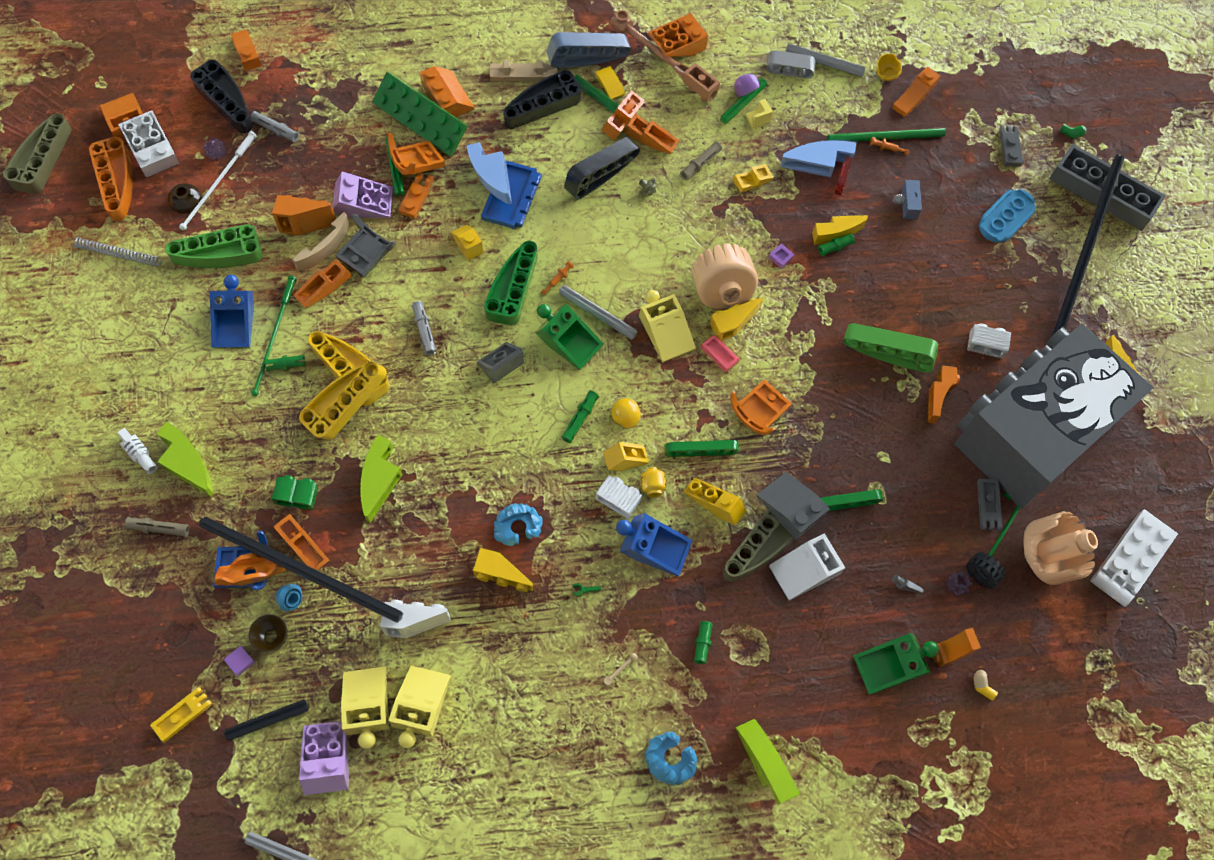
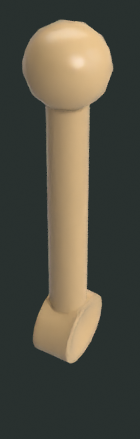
(608, 680)

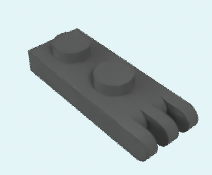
(1011, 146)
(989, 504)

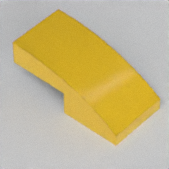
(610, 83)
(754, 178)

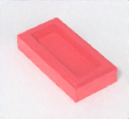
(719, 353)

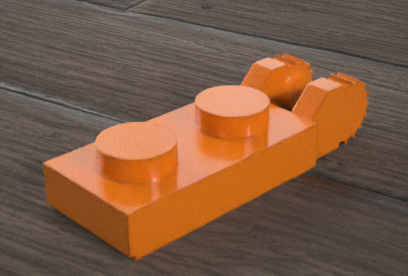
(415, 196)

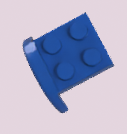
(227, 555)

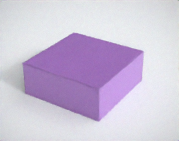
(781, 256)
(239, 661)

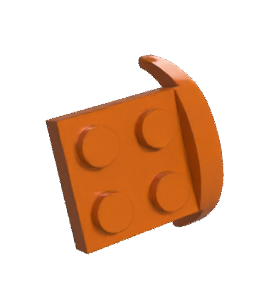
(414, 157)
(760, 408)

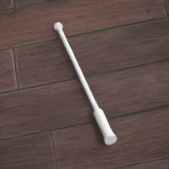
(239, 152)

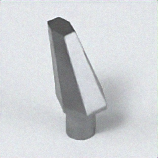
(904, 584)

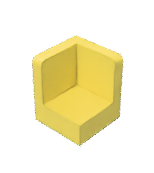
(761, 115)

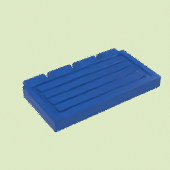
(523, 186)

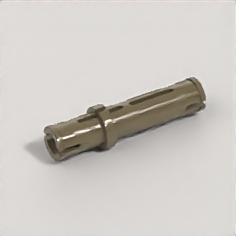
(696, 164)
(146, 526)

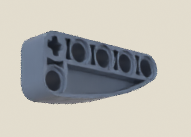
(586, 49)

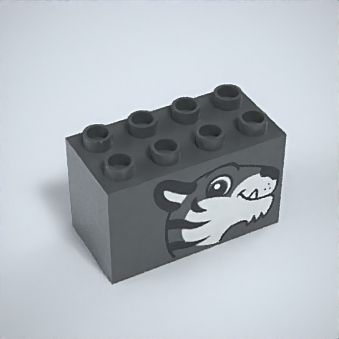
(1049, 412)

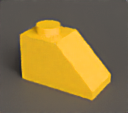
(468, 241)
(625, 456)

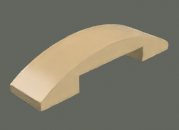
(326, 247)

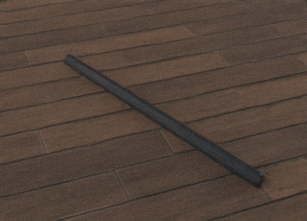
(1089, 243)
(302, 570)

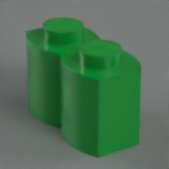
(295, 493)

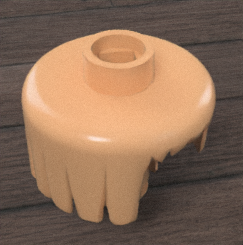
(724, 276)
(1059, 548)

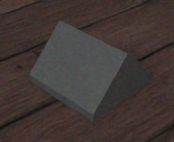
(501, 361)

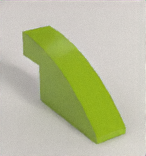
(184, 460)
(378, 477)
(767, 762)

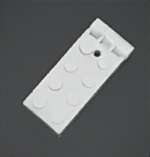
(1134, 557)

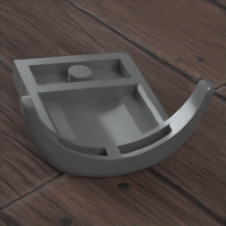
(364, 249)

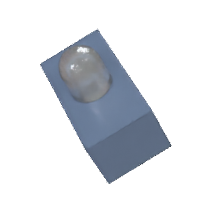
(909, 199)

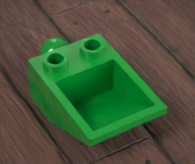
(573, 337)
(890, 664)

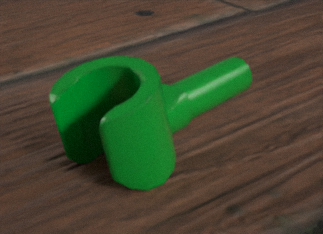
(585, 589)

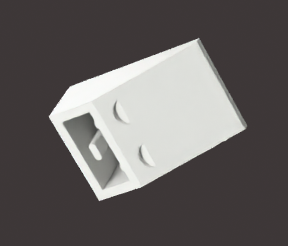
(149, 143)
(807, 567)
(415, 619)

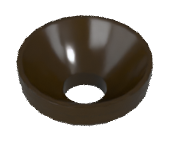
(184, 203)
(263, 625)

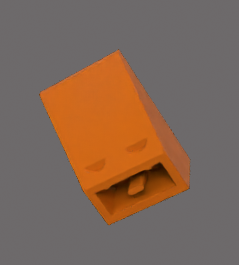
(680, 37)
(119, 112)
(301, 215)

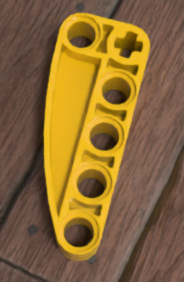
(344, 356)
(335, 399)

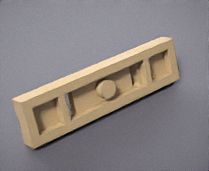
(520, 71)

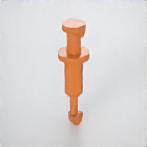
(889, 146)
(561, 273)

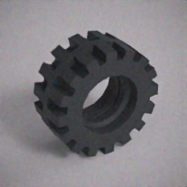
(985, 570)

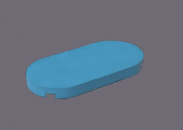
(1007, 215)

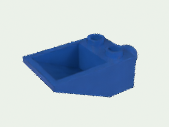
(231, 321)
(654, 543)

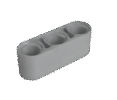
(790, 64)

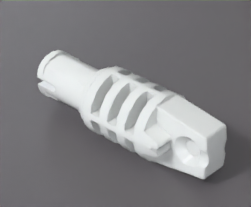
(137, 451)

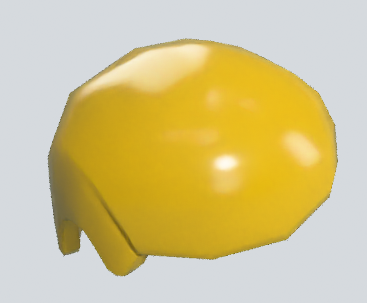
(888, 67)
(626, 412)

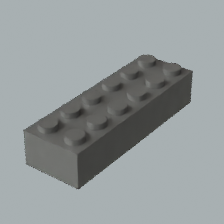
(1086, 177)

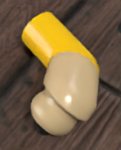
(981, 685)

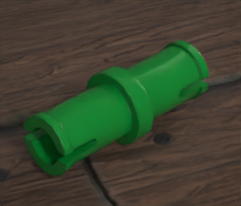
(836, 244)
(285, 362)
(703, 642)

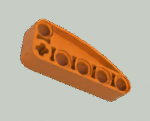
(113, 175)

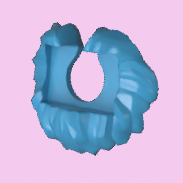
(512, 513)
(661, 769)

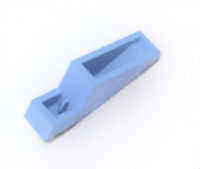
(818, 156)
(491, 171)

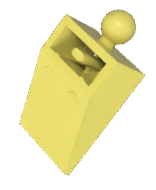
(666, 330)
(365, 700)
(421, 701)

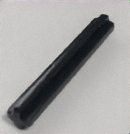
(266, 720)

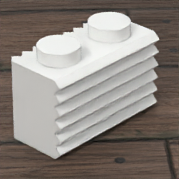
(989, 340)
(618, 496)

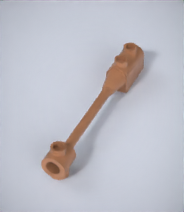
(694, 77)

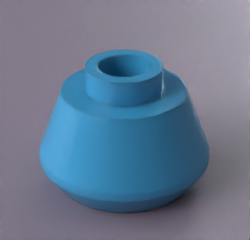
(288, 597)

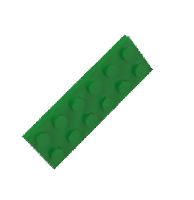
(419, 114)

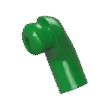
(1074, 132)

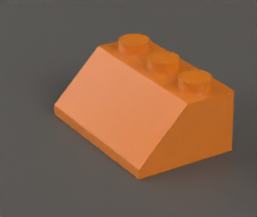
(445, 90)

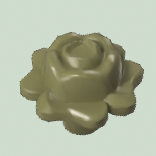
(648, 187)

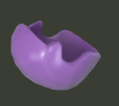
(745, 84)

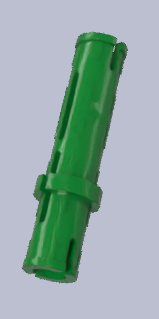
(583, 411)

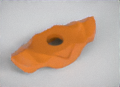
(234, 573)

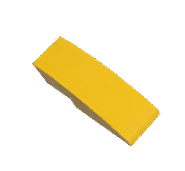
(838, 228)

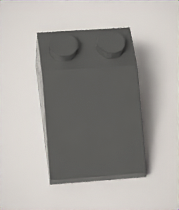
(793, 504)

